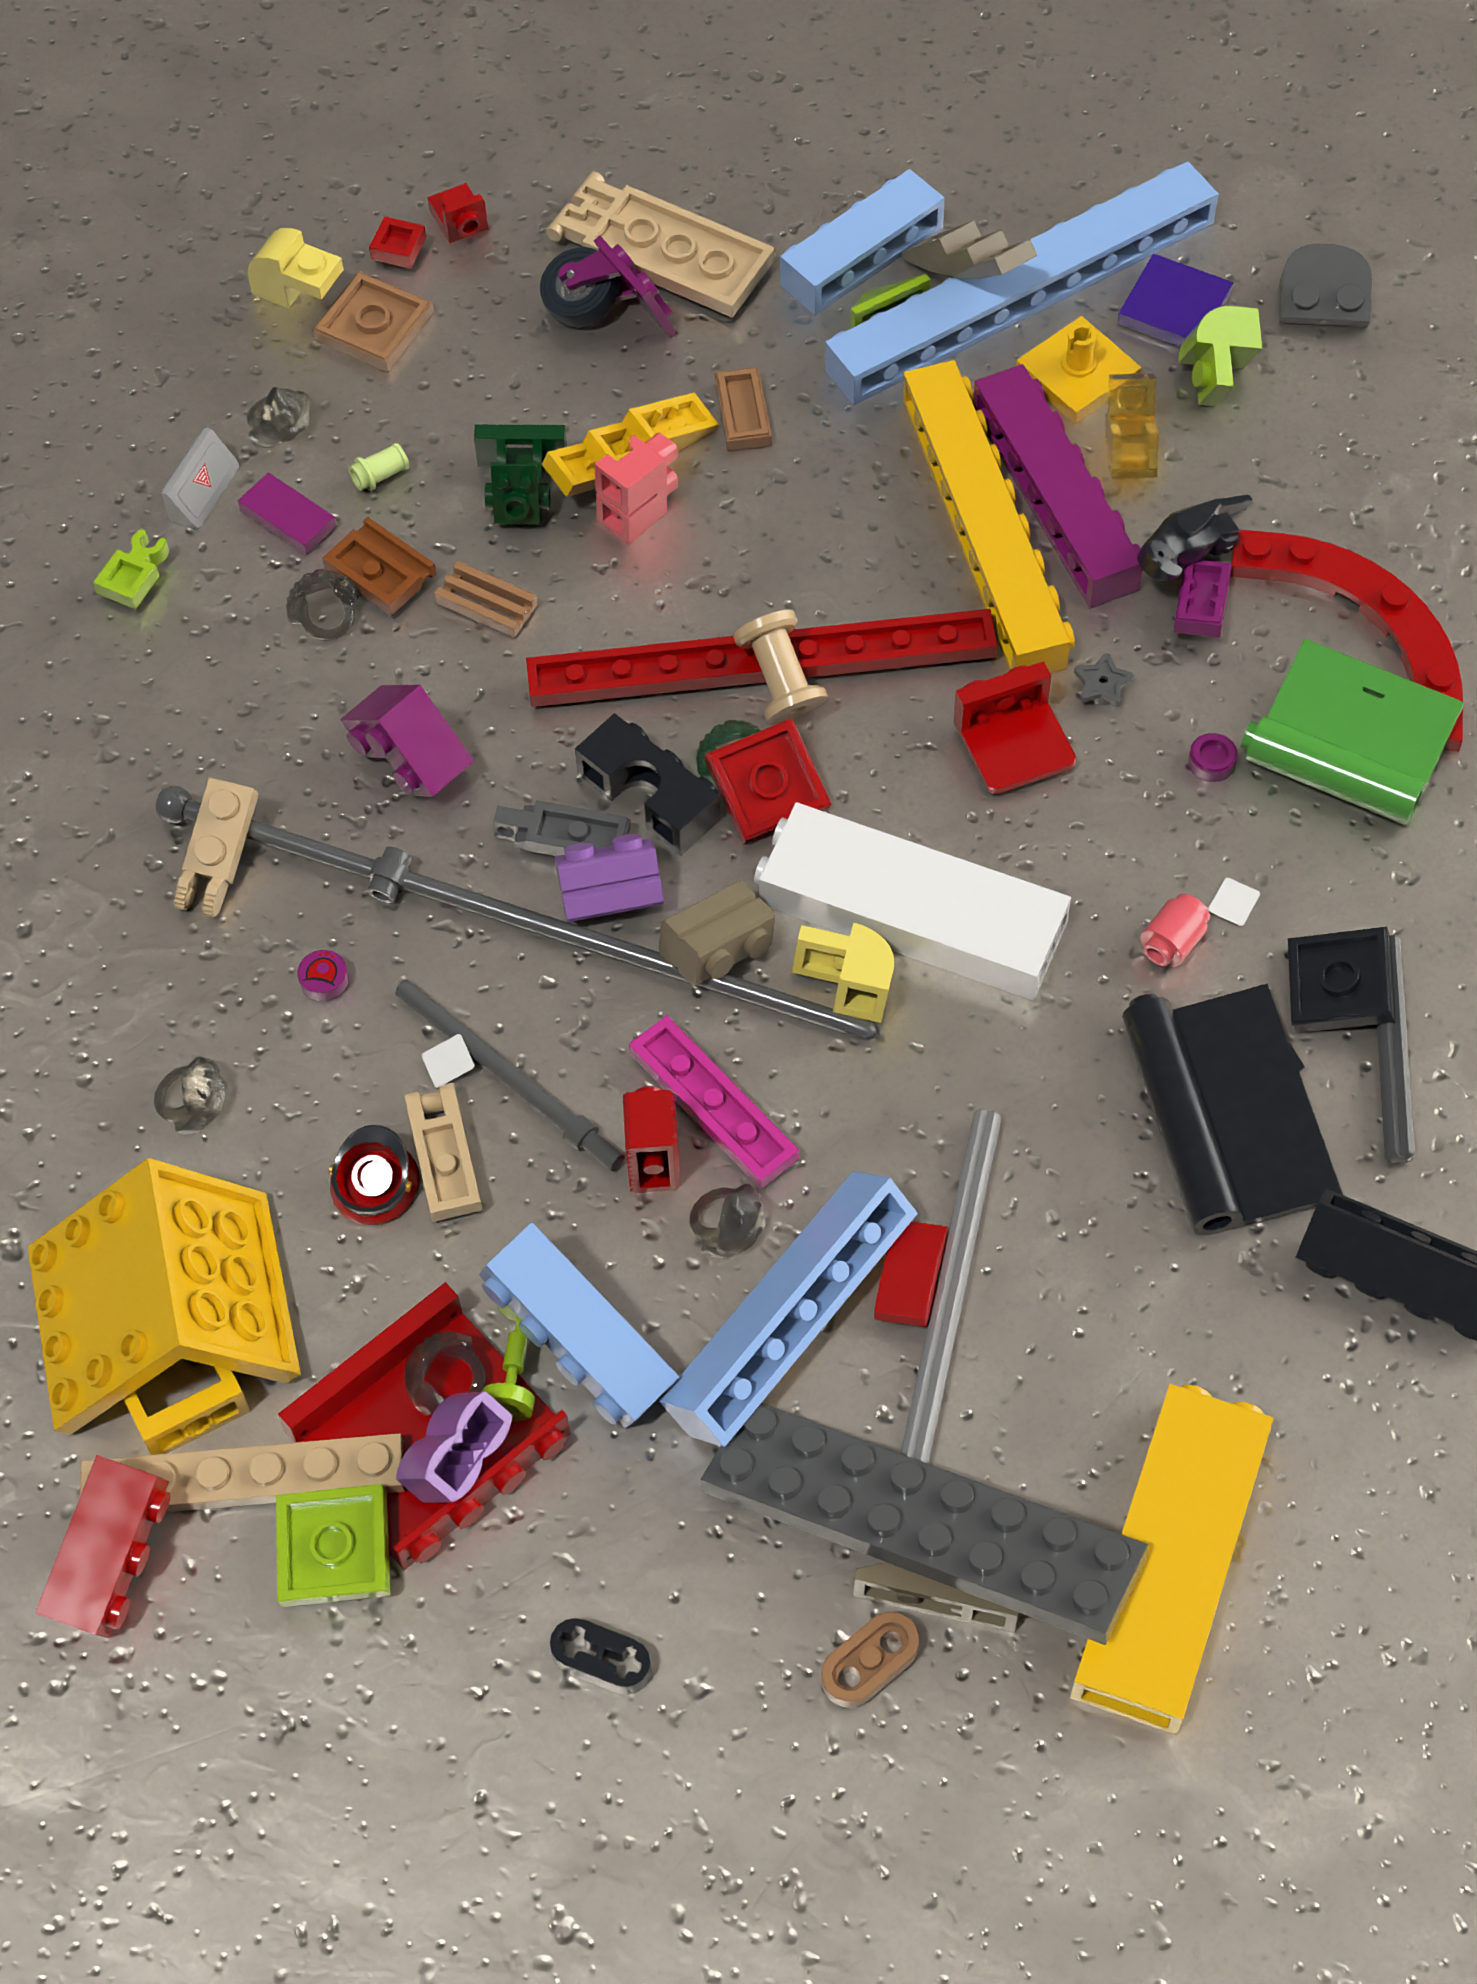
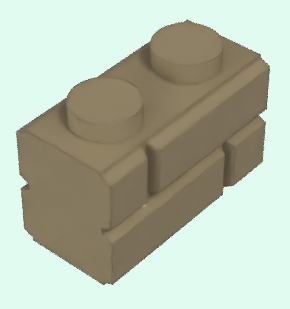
(717, 933)

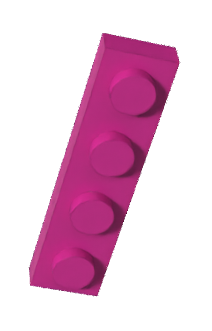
(714, 1102)

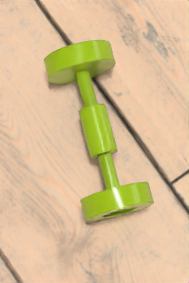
(511, 1396)

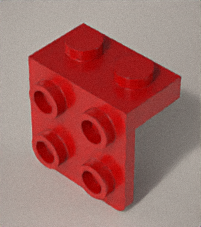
(1012, 728)

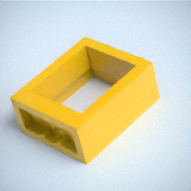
(190, 1416)

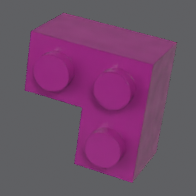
(411, 735)

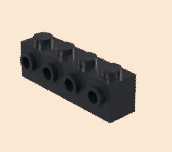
(1393, 1260)

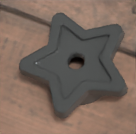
(1100, 692)

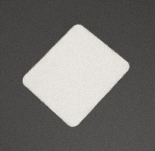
(1234, 901)
(448, 1060)

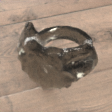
(282, 417)
(310, 583)
(202, 1096)
(738, 1224)
(417, 1365)

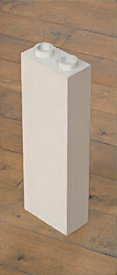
(913, 898)

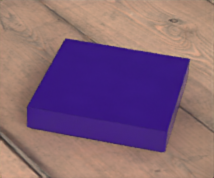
(1172, 299)

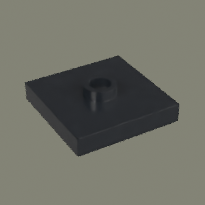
(1341, 980)

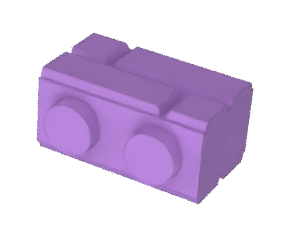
(608, 877)

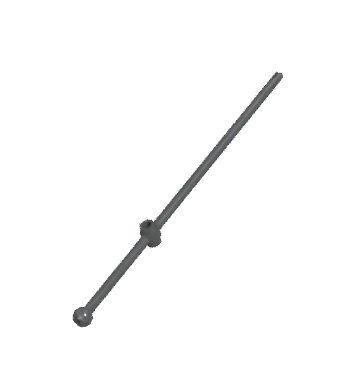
(392, 876)

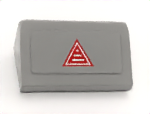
(199, 480)

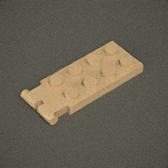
(667, 243)

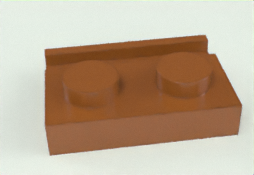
(380, 565)

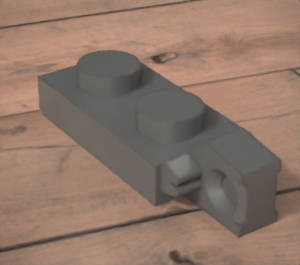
(552, 827)

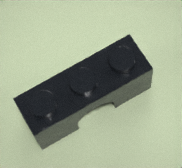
(624, 757)

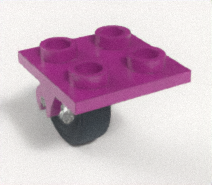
(586, 283)

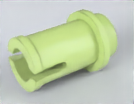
(377, 467)

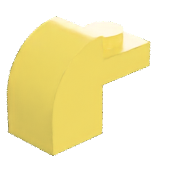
(289, 267)
(857, 962)

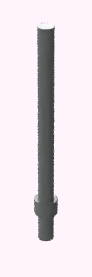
(577, 1129)

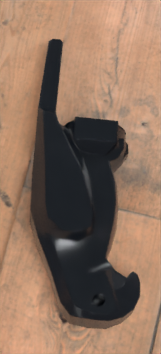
(1192, 535)

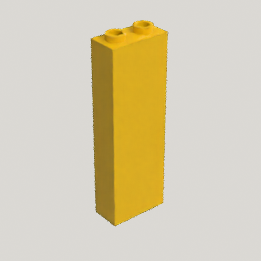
(1190, 1517)

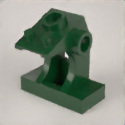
(517, 473)

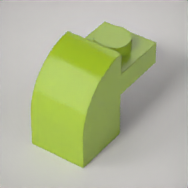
(1219, 342)

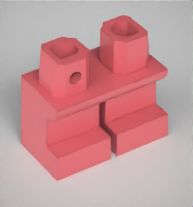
(636, 487)

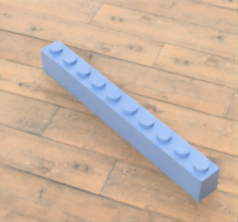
(1068, 261)

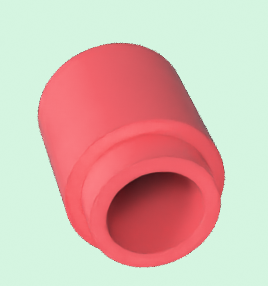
(1175, 930)

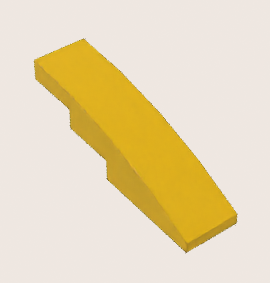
(678, 418)

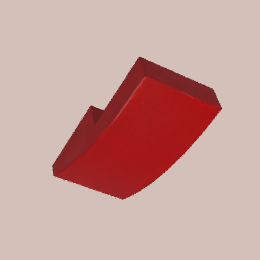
(911, 1275)

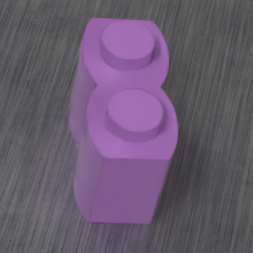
(456, 1441)

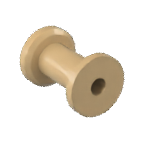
(780, 666)

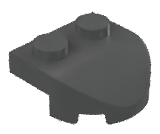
(1326, 287)

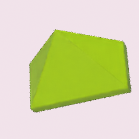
(887, 297)

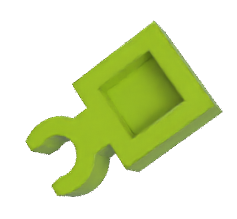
(132, 575)

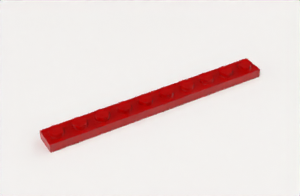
(722, 663)

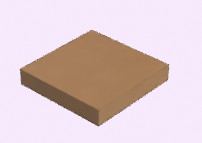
(373, 321)

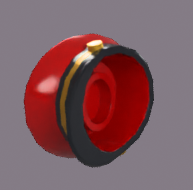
(373, 1176)

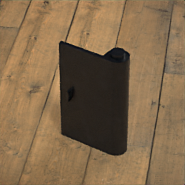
(1230, 1108)

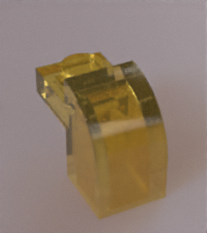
(1131, 426)

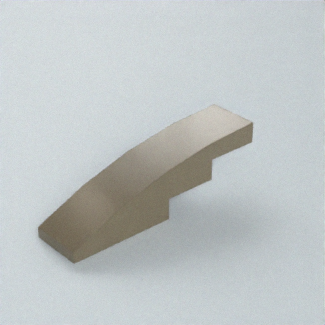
(967, 254)

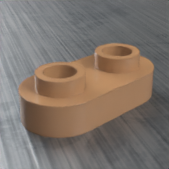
(868, 1661)

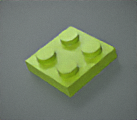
(332, 1545)

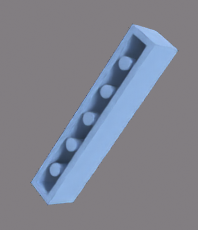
(788, 1308)

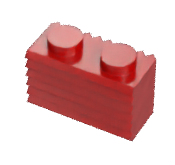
(651, 1140)

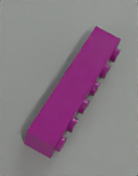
(1058, 486)

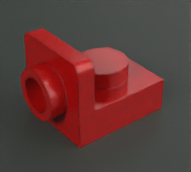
(458, 212)

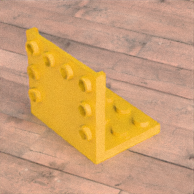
(157, 1276)

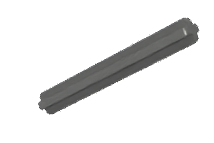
(1395, 1071)

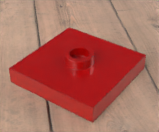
(765, 778)

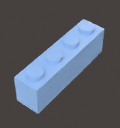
(861, 241)
(577, 1326)

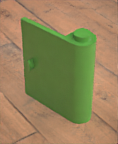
(1354, 732)

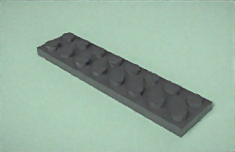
(929, 1521)

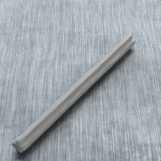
(951, 1286)

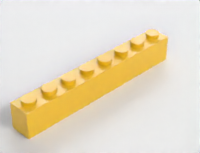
(985, 518)

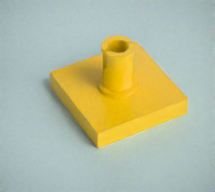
(1077, 368)

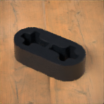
(605, 1644)

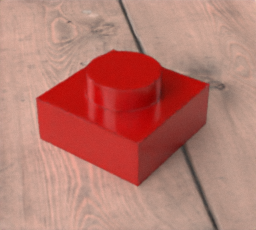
(397, 242)

